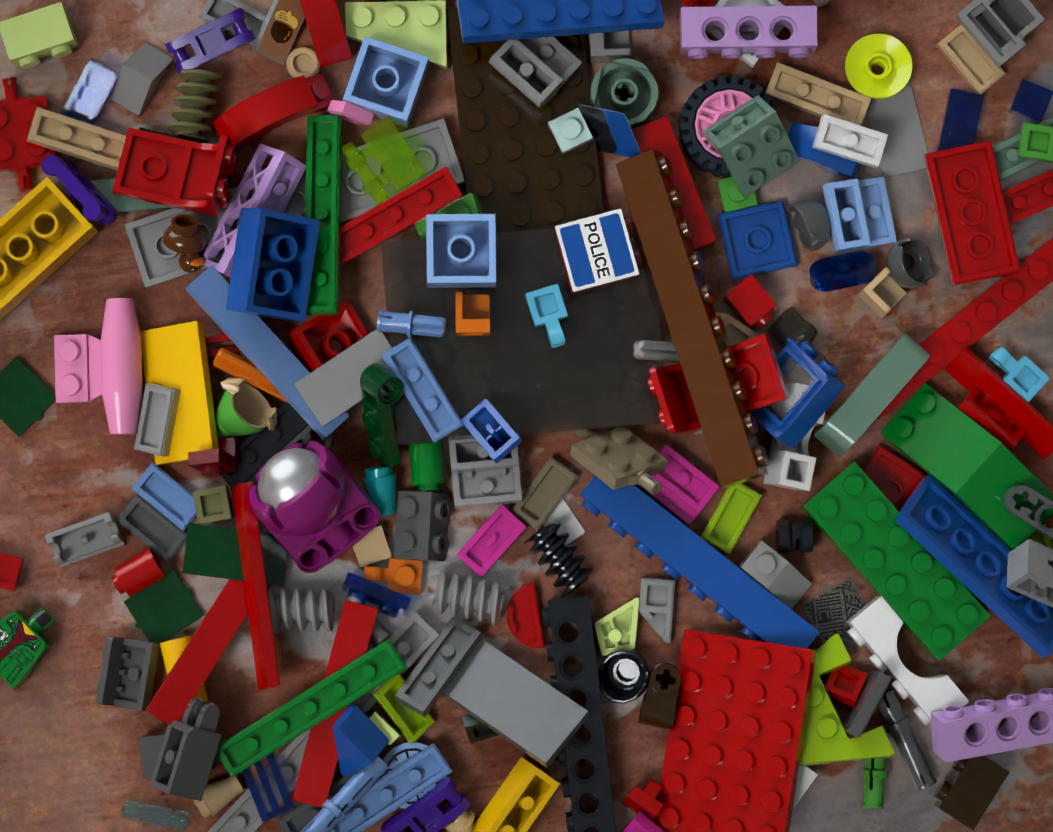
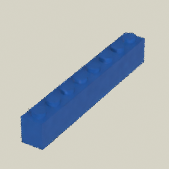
(699, 564)

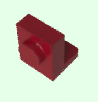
(216, 461)

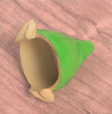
(243, 410)

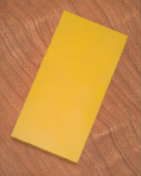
(178, 359)

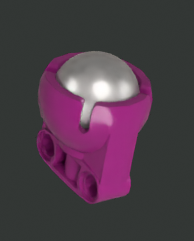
(311, 504)

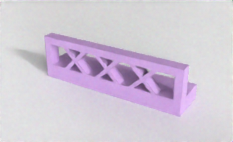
(273, 192)

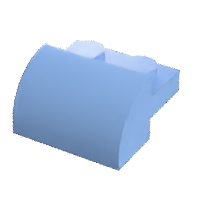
(859, 214)

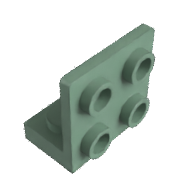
(752, 145)

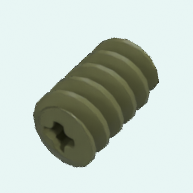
(194, 103)

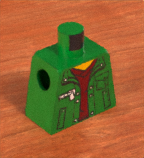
(23, 644)

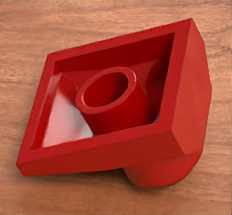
(327, 336)

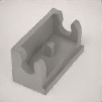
(85, 539)

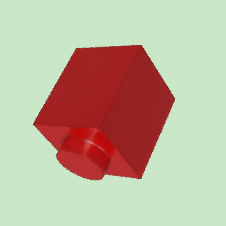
(751, 303)

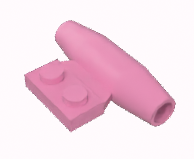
(104, 367)

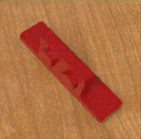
(999, 407)

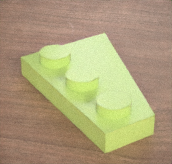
(404, 24)

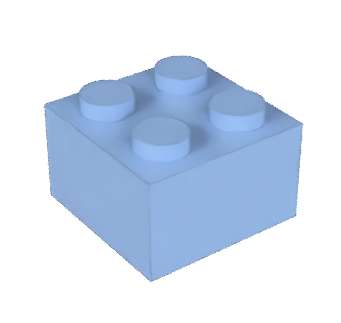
(387, 81)
(461, 250)

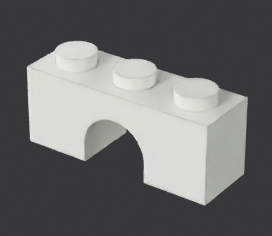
(790, 466)

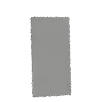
(905, 139)
(337, 382)

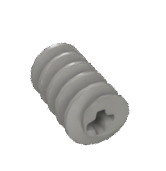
(469, 597)
(302, 609)

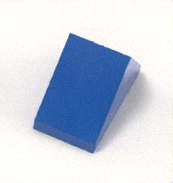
(491, 430)
(356, 740)

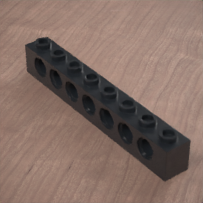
(598, 783)

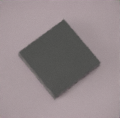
(866, 704)

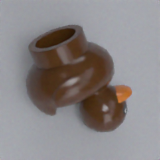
(186, 238)

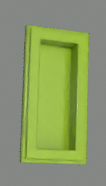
(731, 517)
(409, 722)

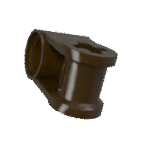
(660, 702)

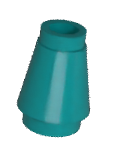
(382, 488)

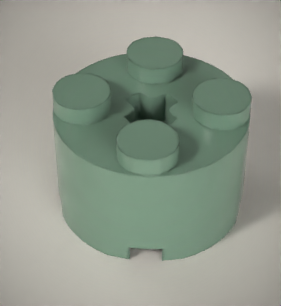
(629, 76)

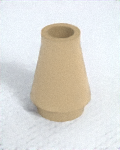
(218, 795)

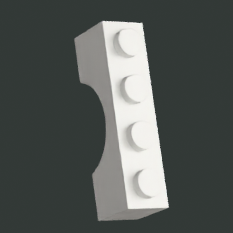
(878, 629)

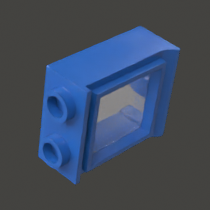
(811, 391)

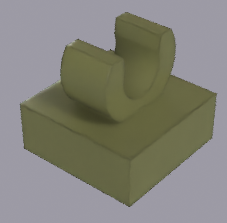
(213, 504)

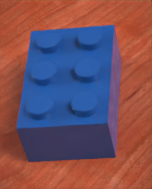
(272, 264)

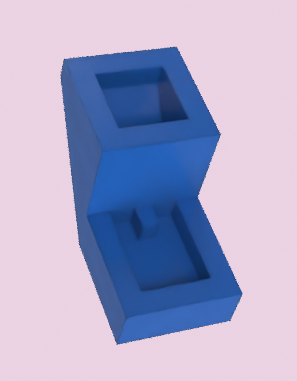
(802, 140)

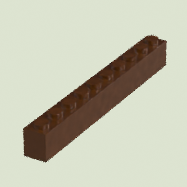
(692, 319)

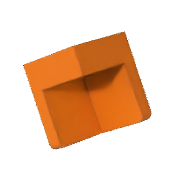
(472, 315)

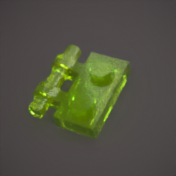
(391, 153)

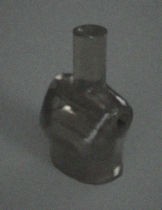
(793, 326)

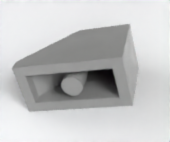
(775, 574)

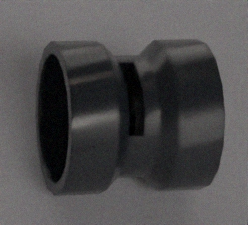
(794, 536)

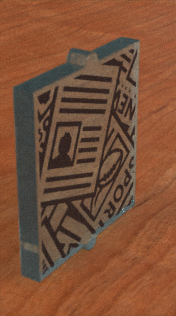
(832, 609)

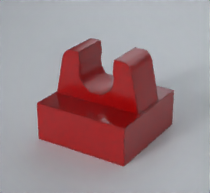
(644, 799)

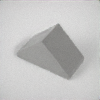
(140, 78)

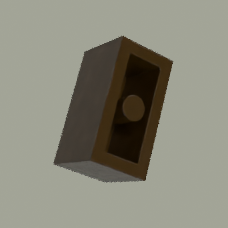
(970, 789)

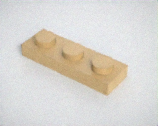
(816, 95)
(76, 138)

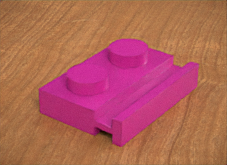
(683, 487)

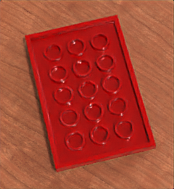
(735, 735)

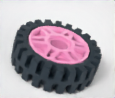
(706, 107)

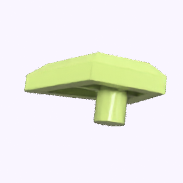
(618, 628)

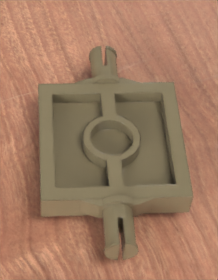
(619, 458)

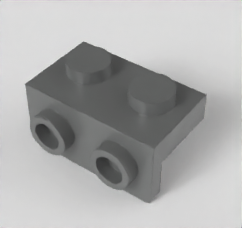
(422, 526)
(127, 673)

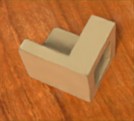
(882, 293)

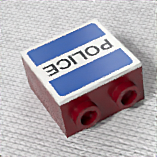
(597, 252)

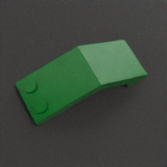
(965, 462)

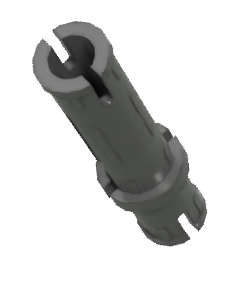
(905, 740)

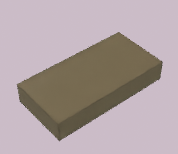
(544, 493)

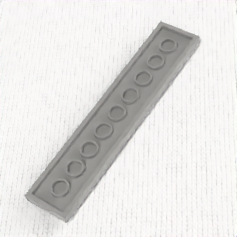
(161, 265)

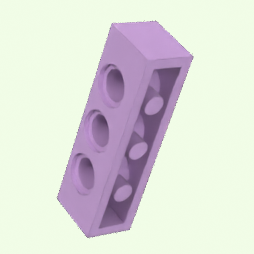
(798, 19)
(986, 738)

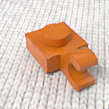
(401, 575)

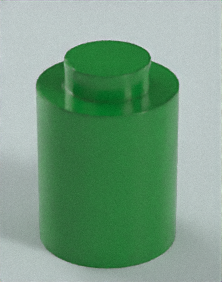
(427, 466)

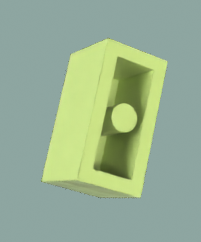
(38, 35)

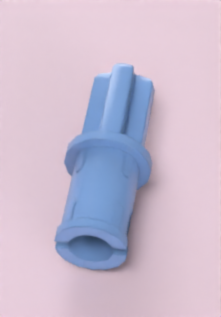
(411, 324)

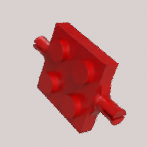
(15, 123)

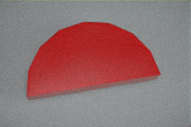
(524, 617)

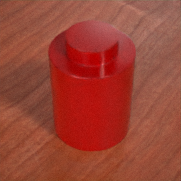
(138, 573)

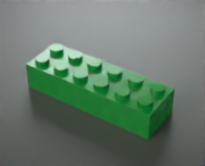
(892, 563)

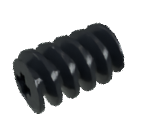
(560, 558)

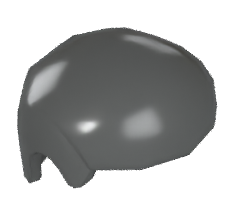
(812, 222)
(910, 263)

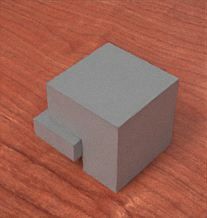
(1000, 26)

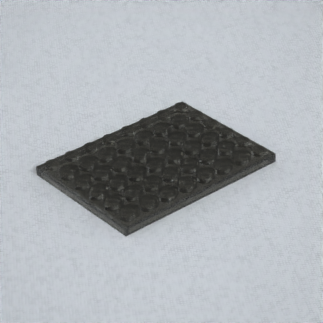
(534, 387)

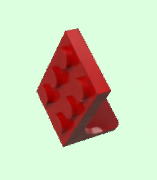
(176, 171)
(755, 367)

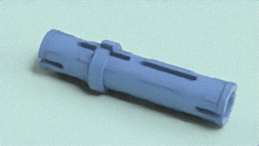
(336, 809)

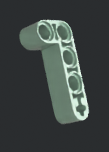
(872, 395)

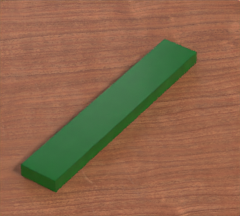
(324, 204)
(310, 708)

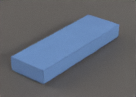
(422, 390)

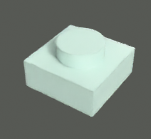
(570, 131)

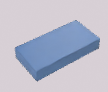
(166, 496)

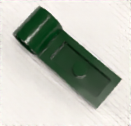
(380, 391)

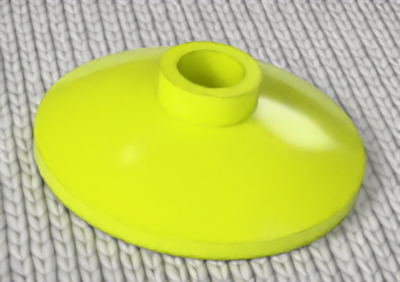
(880, 51)

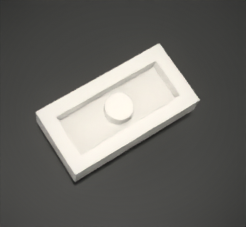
(850, 141)

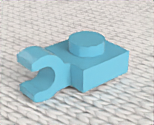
(548, 309)
(1021, 374)

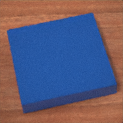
(757, 240)

